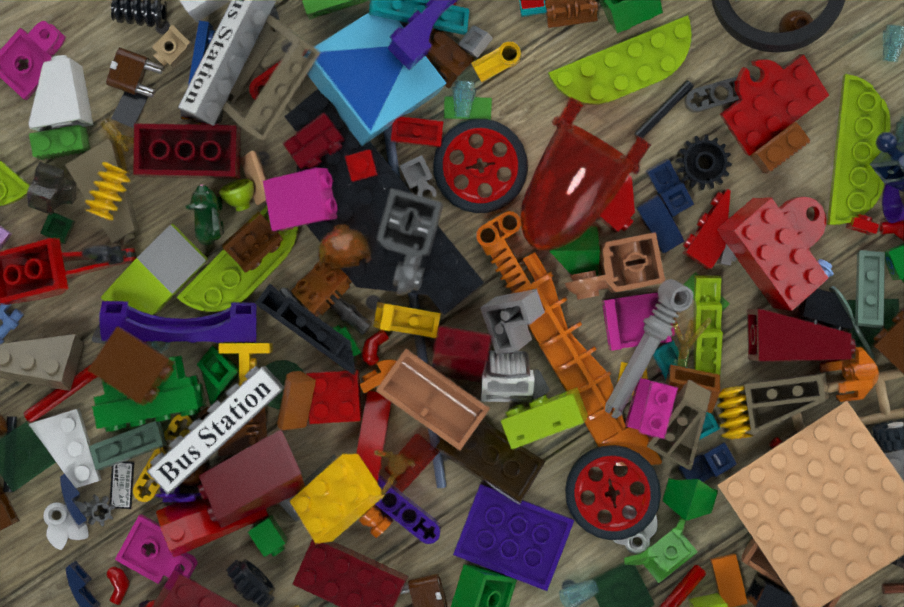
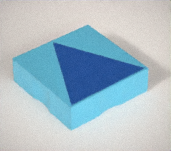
(367, 80)

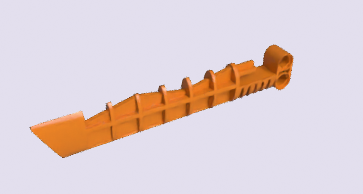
(564, 352)

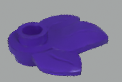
(176, 496)

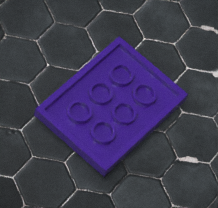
(513, 538)

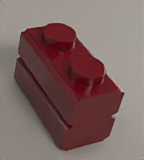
(314, 142)

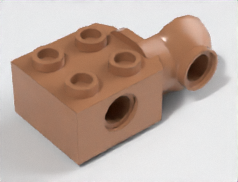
(623, 266)

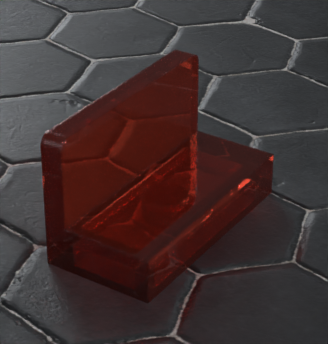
(422, 453)

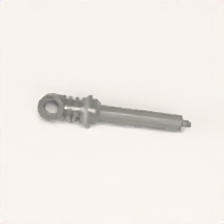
(657, 328)

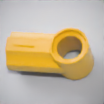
(494, 63)

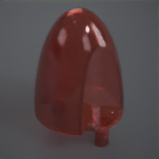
(573, 182)

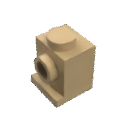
(180, 50)

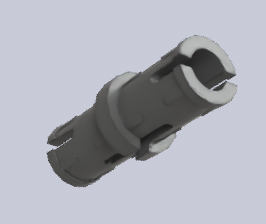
(349, 314)

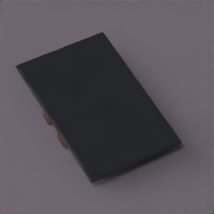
(129, 108)

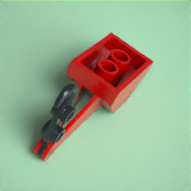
(39, 272)

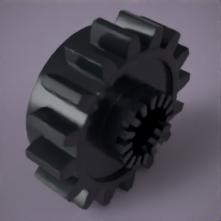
(717, 162)
(251, 582)

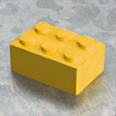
(336, 498)

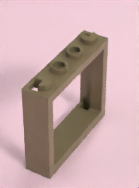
(281, 84)

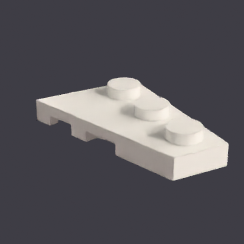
(69, 446)

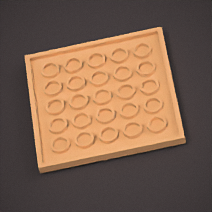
(822, 507)

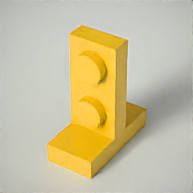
(406, 320)
(245, 351)

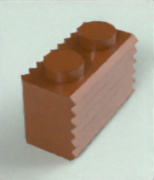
(780, 148)

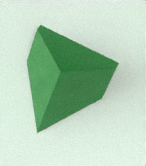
(580, 254)
(217, 373)
(689, 498)

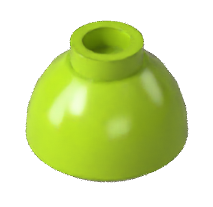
(238, 193)

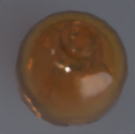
(343, 248)

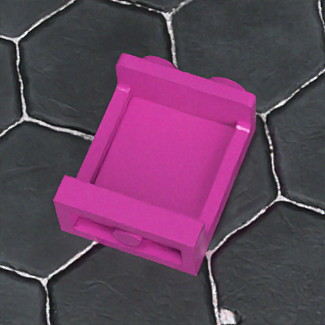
(300, 199)
(625, 319)
(651, 407)

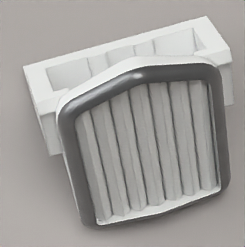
(507, 378)

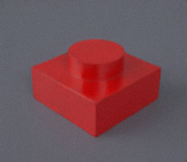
(361, 165)
(863, 225)

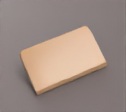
(255, 172)

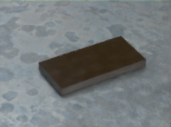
(494, 462)

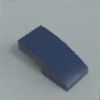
(669, 187)
(658, 220)
(709, 463)
(70, 495)
(77, 580)

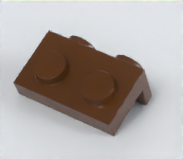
(447, 57)
(252, 242)

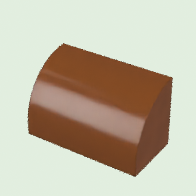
(678, 377)
(296, 401)

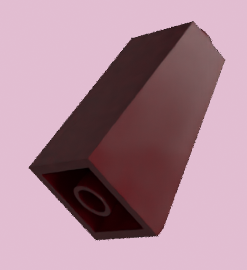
(789, 339)
(461, 353)
(251, 480)

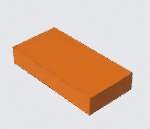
(729, 580)

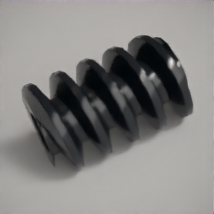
(140, 12)

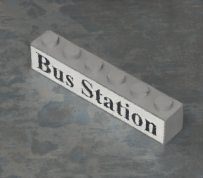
(225, 58)
(216, 429)

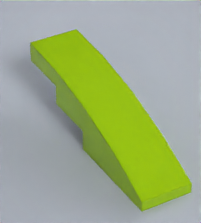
(708, 346)

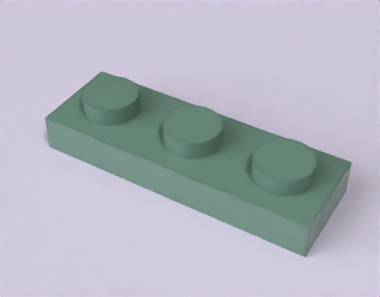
(870, 289)
(127, 445)

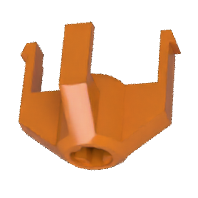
(860, 375)

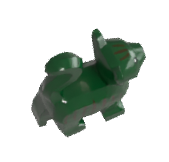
(206, 215)

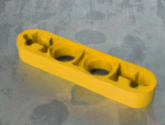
(142, 481)

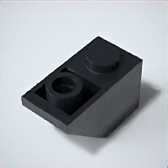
(824, 308)

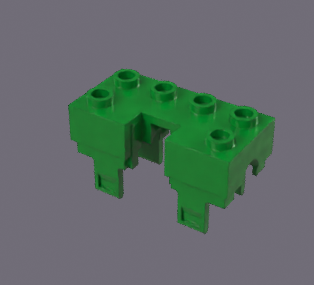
(175, 395)

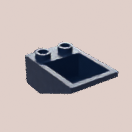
(890, 162)

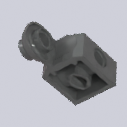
(409, 229)

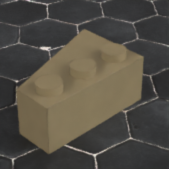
(42, 361)

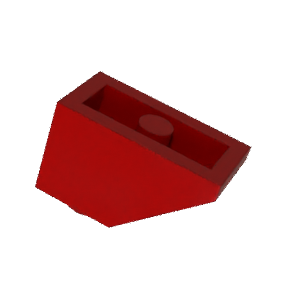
(620, 209)

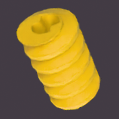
(107, 191)
(734, 413)

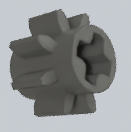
(92, 507)

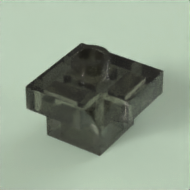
(50, 189)

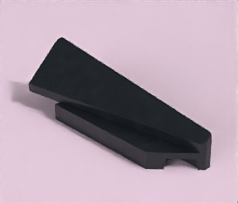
(308, 327)

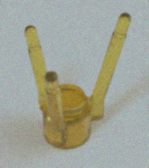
(397, 464)

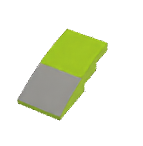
(157, 272)

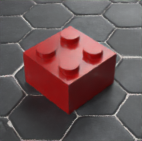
(335, 397)

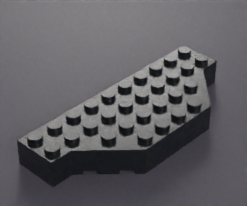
(361, 206)

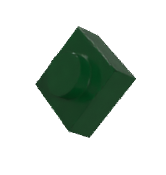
(57, 227)

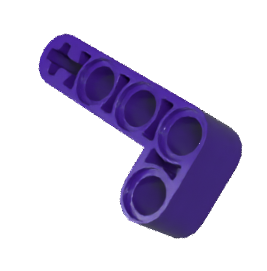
(404, 503)

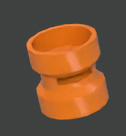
(374, 518)

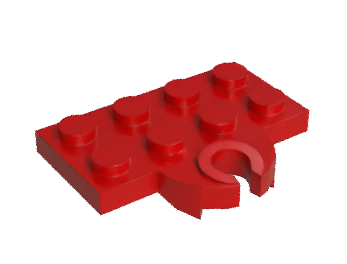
(772, 100)

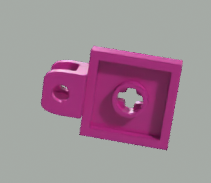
(36, 48)
(156, 564)

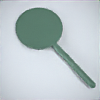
(833, 289)

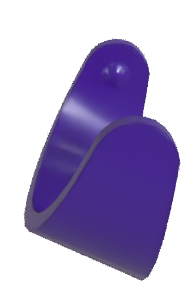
(892, 205)

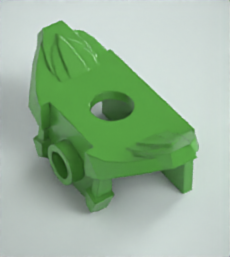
(665, 554)

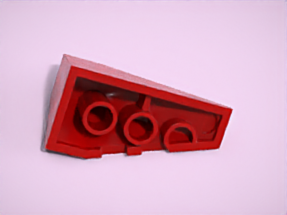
(190, 526)

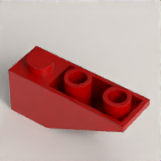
(706, 243)

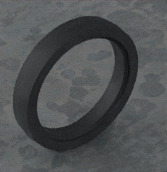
(776, 42)

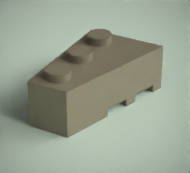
(781, 398)
(683, 426)

